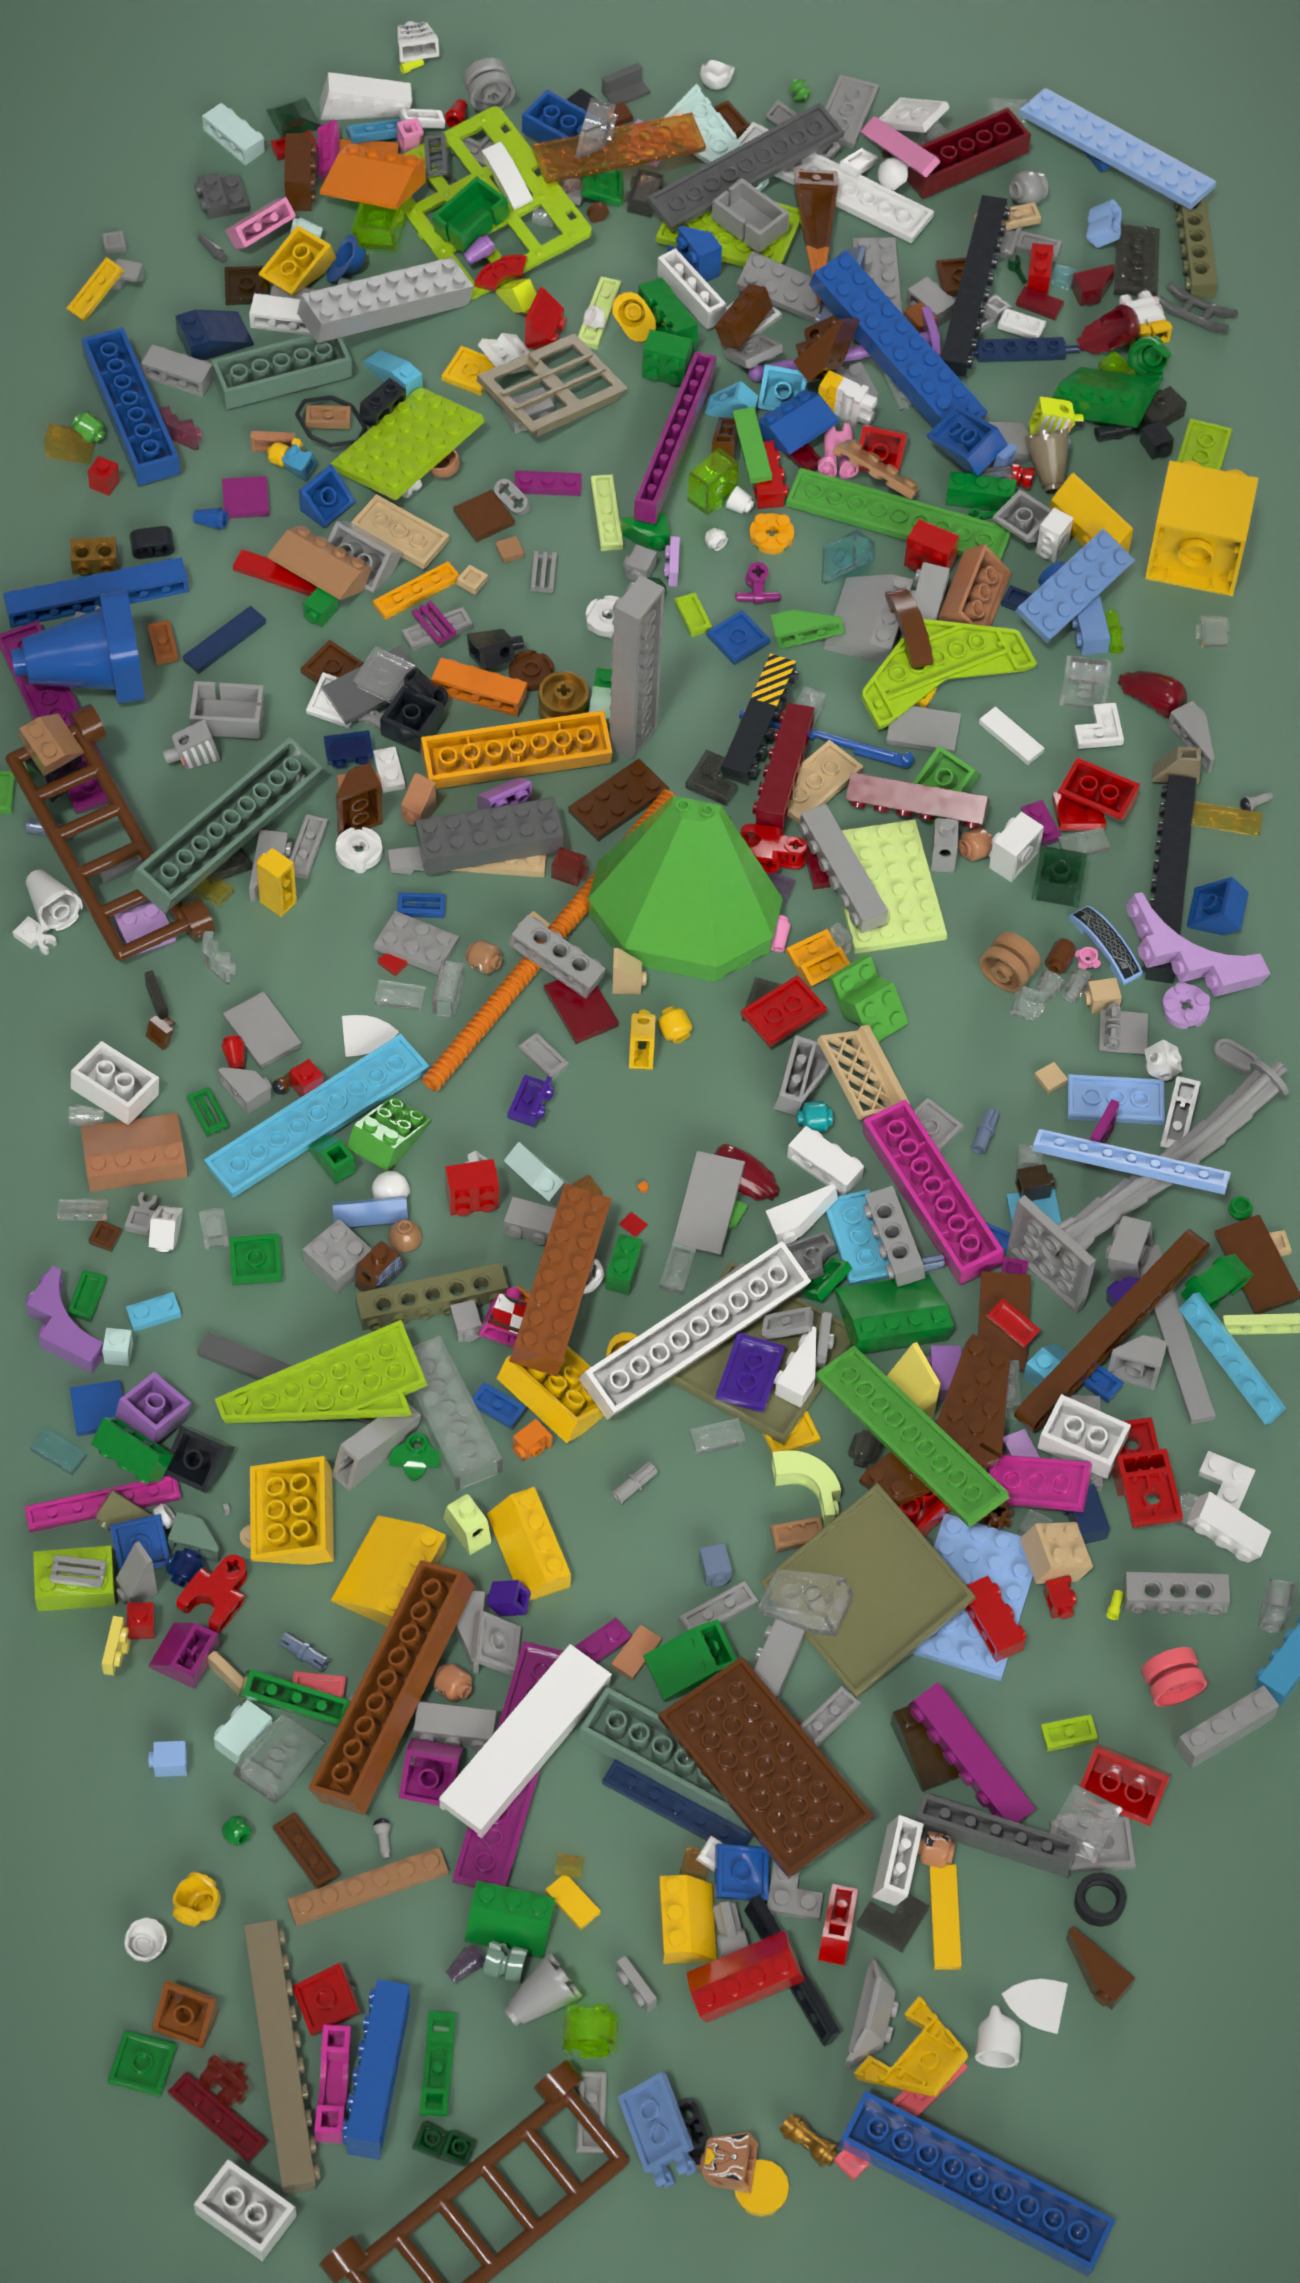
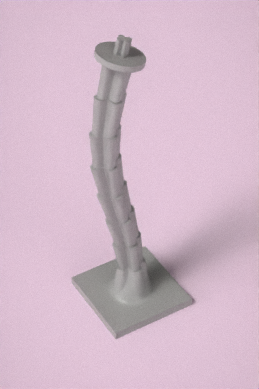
(1059, 1252)

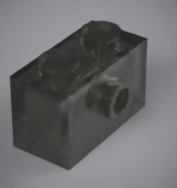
(1165, 406)

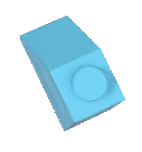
(729, 399)
(1043, 1363)

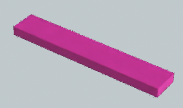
(84, 1506)

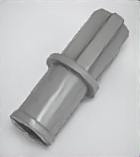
(634, 1482)

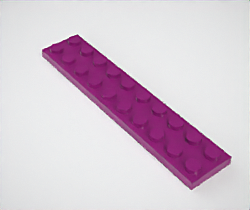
(51, 700)
(494, 1854)

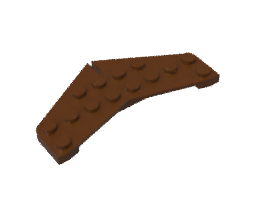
(970, 1415)

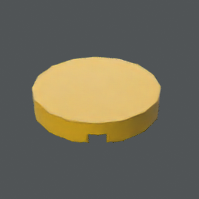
(767, 2192)

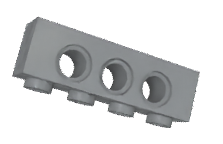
(560, 967)
(903, 1269)
(1187, 1584)

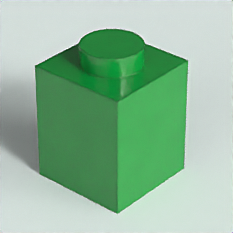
(320, 607)

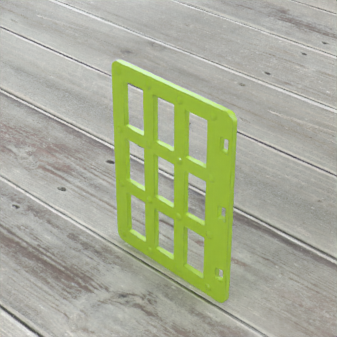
(549, 196)

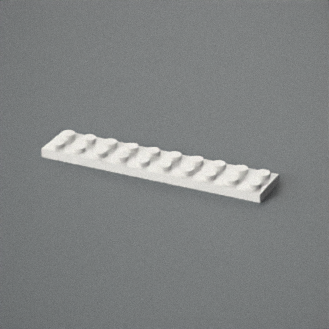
(861, 195)

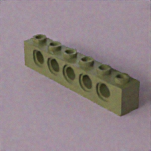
(1197, 250)
(419, 1291)

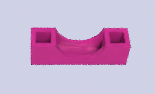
(333, 2083)

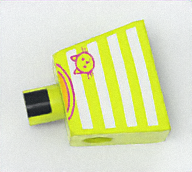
(1053, 416)

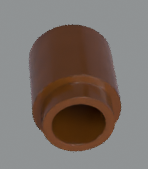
(1060, 956)

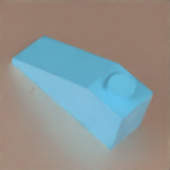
(396, 368)

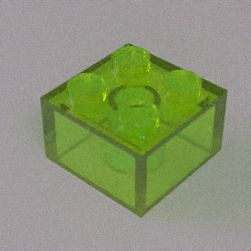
(378, 226)
(712, 481)

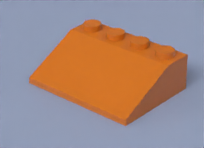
(374, 176)

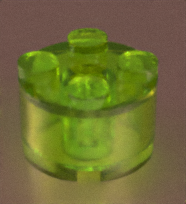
(590, 2031)

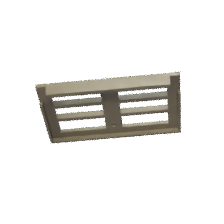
(573, 407)

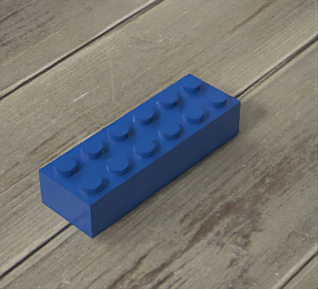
(378, 2069)

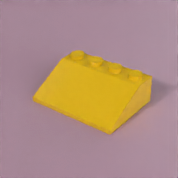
(556, 1400)
(292, 1512)
(386, 1566)

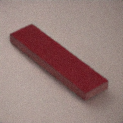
(217, 2118)

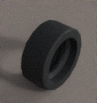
(1104, 1880)

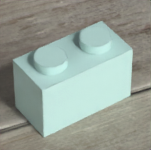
(241, 1730)

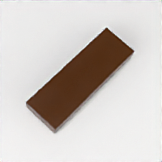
(305, 1851)

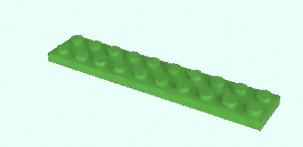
(888, 512)
(912, 1436)

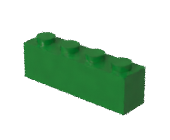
(293, 1698)

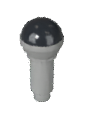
(1250, 803)
(382, 1828)

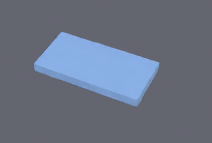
(1139, 1098)

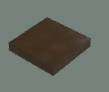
(243, 283)

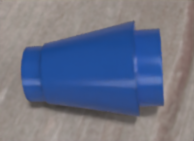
(213, 518)

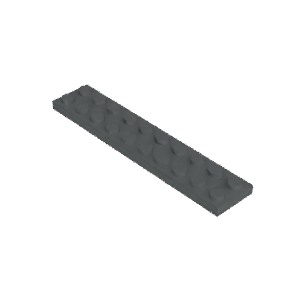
(752, 161)

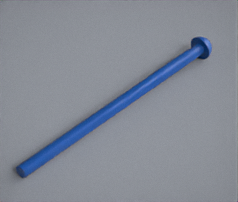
(861, 749)

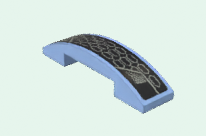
(1108, 942)

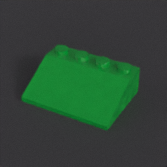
(1108, 395)
(893, 1317)

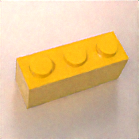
(276, 882)

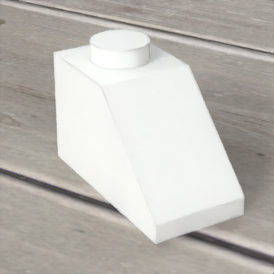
(165, 1228)

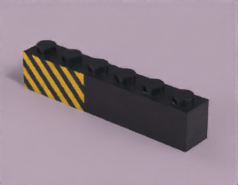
(759, 719)

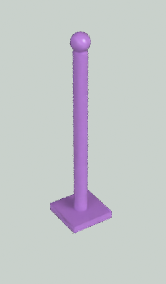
(930, 334)

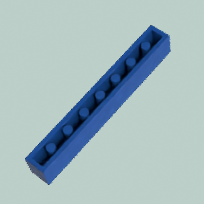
(83, 593)

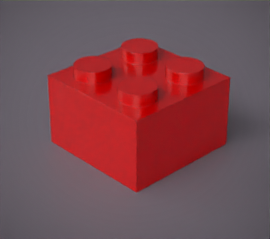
(930, 545)
(472, 1187)

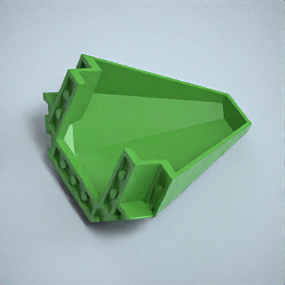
(685, 893)

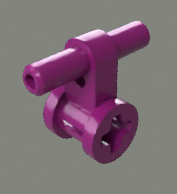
(757, 594)

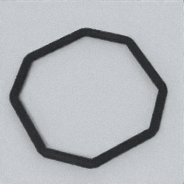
(324, 398)

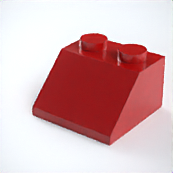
(543, 321)
(884, 442)

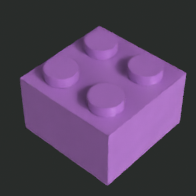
(153, 1408)

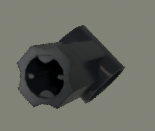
(422, 684)

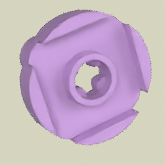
(1187, 994)

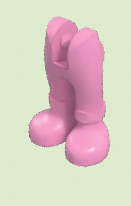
(828, 464)

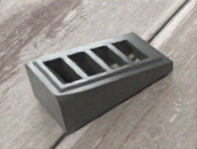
(434, 140)

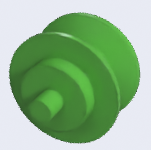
(799, 89)

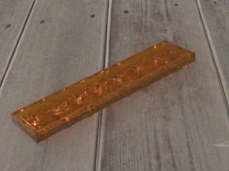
(629, 147)

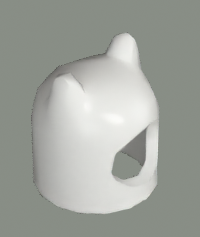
(998, 2041)

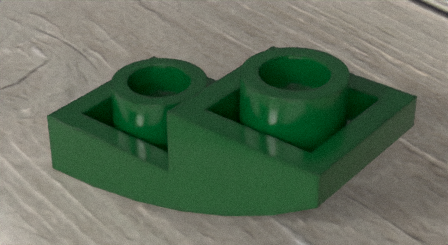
(443, 2145)

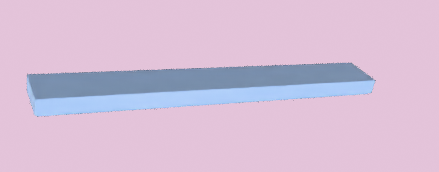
(1131, 1161)

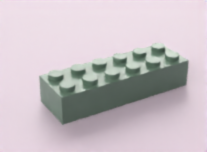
(280, 369)

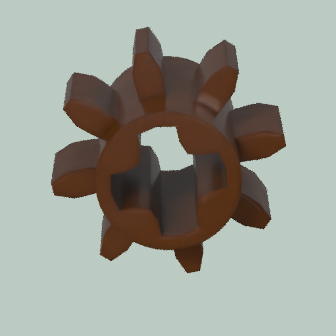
(1002, 1519)

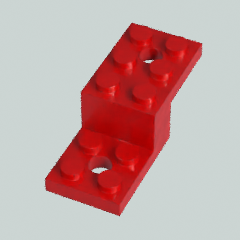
(1146, 1473)

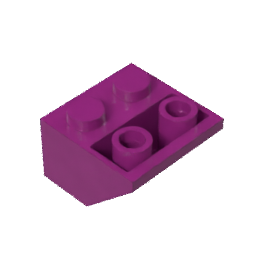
(185, 1653)

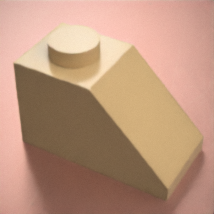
(627, 974)

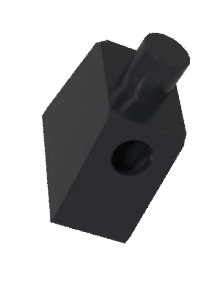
(493, 647)

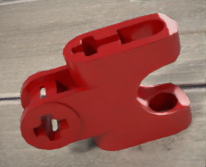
(773, 848)
(218, 1590)

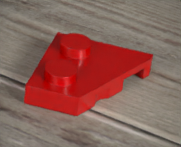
(1076, 816)

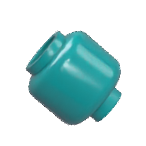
(815, 1116)

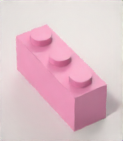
(260, 223)

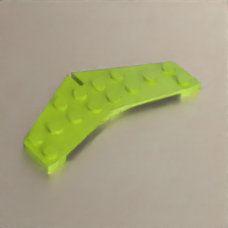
(957, 652)

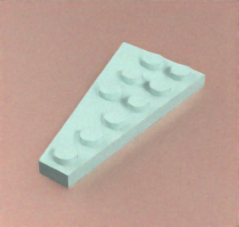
(713, 128)

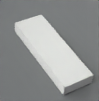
(1011, 735)

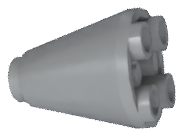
(542, 1992)

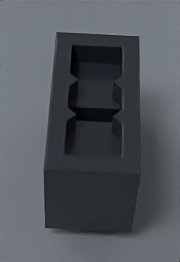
(381, 402)

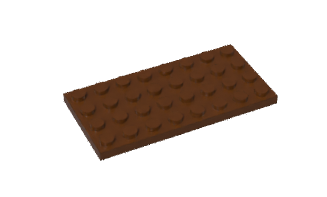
(765, 1767)

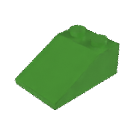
(947, 772)

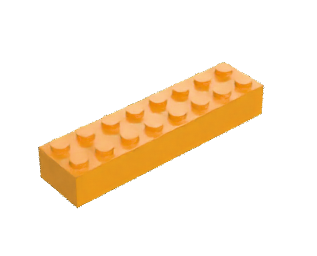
(516, 749)

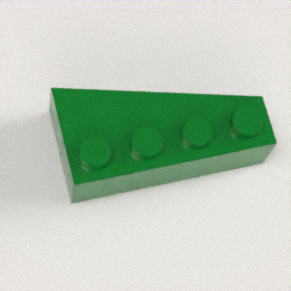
(669, 311)

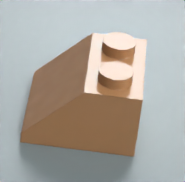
(49, 742)

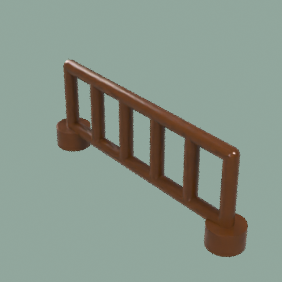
(88, 729)
(557, 2090)

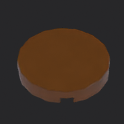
(531, 668)

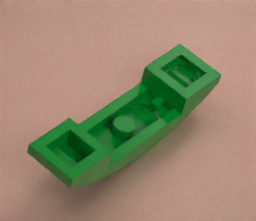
(437, 2064)

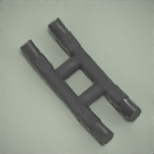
(1190, 300)

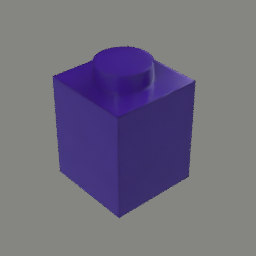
(508, 1598)

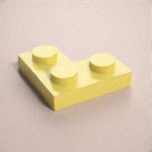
(116, 1645)

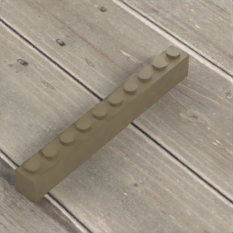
(280, 2058)

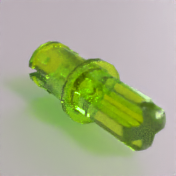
(1115, 632)

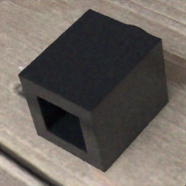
(1156, 440)

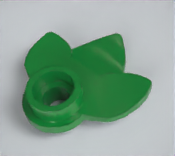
(415, 1460)

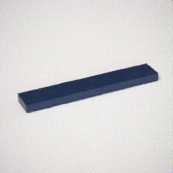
(673, 1806)

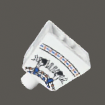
(417, 41)

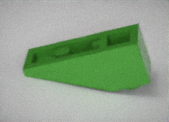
(801, 627)

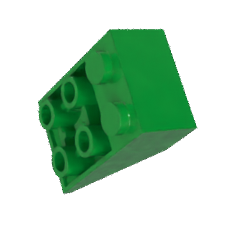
(689, 1659)

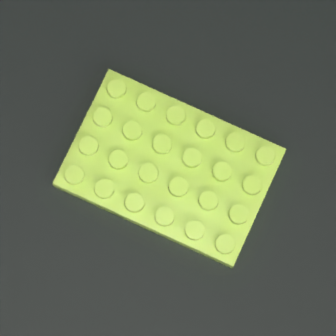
(901, 876)

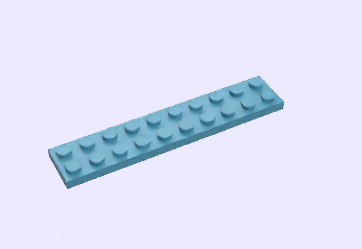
(316, 1115)

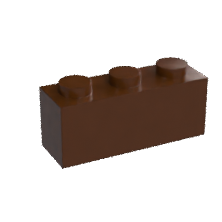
(743, 316)

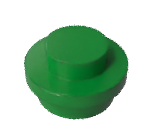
(1240, 1208)

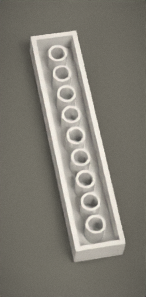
(694, 1330)

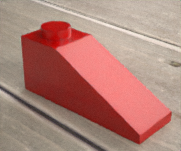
(838, 1924)

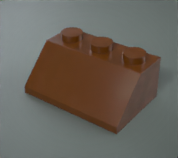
(359, 800)

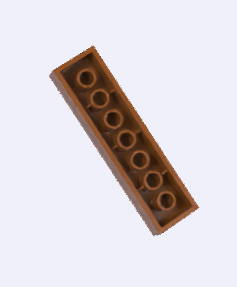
(560, 1280)

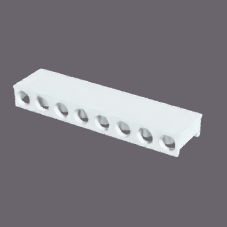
(525, 1740)

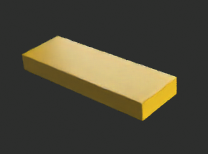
(95, 289)

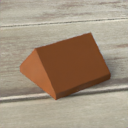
(185, 2014)

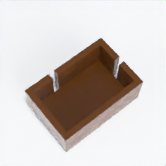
(299, 171)

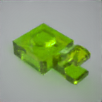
(1115, 363)

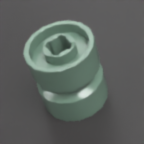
(505, 1962)

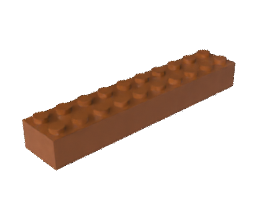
(391, 1687)

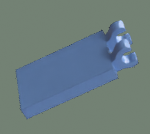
(658, 2129)

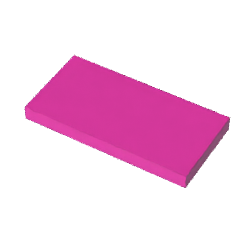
(1043, 1482)

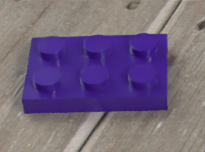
(750, 1372)

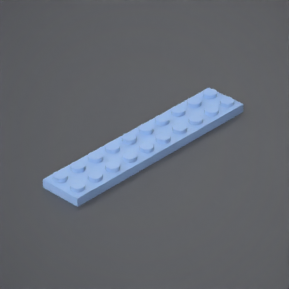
(1118, 148)

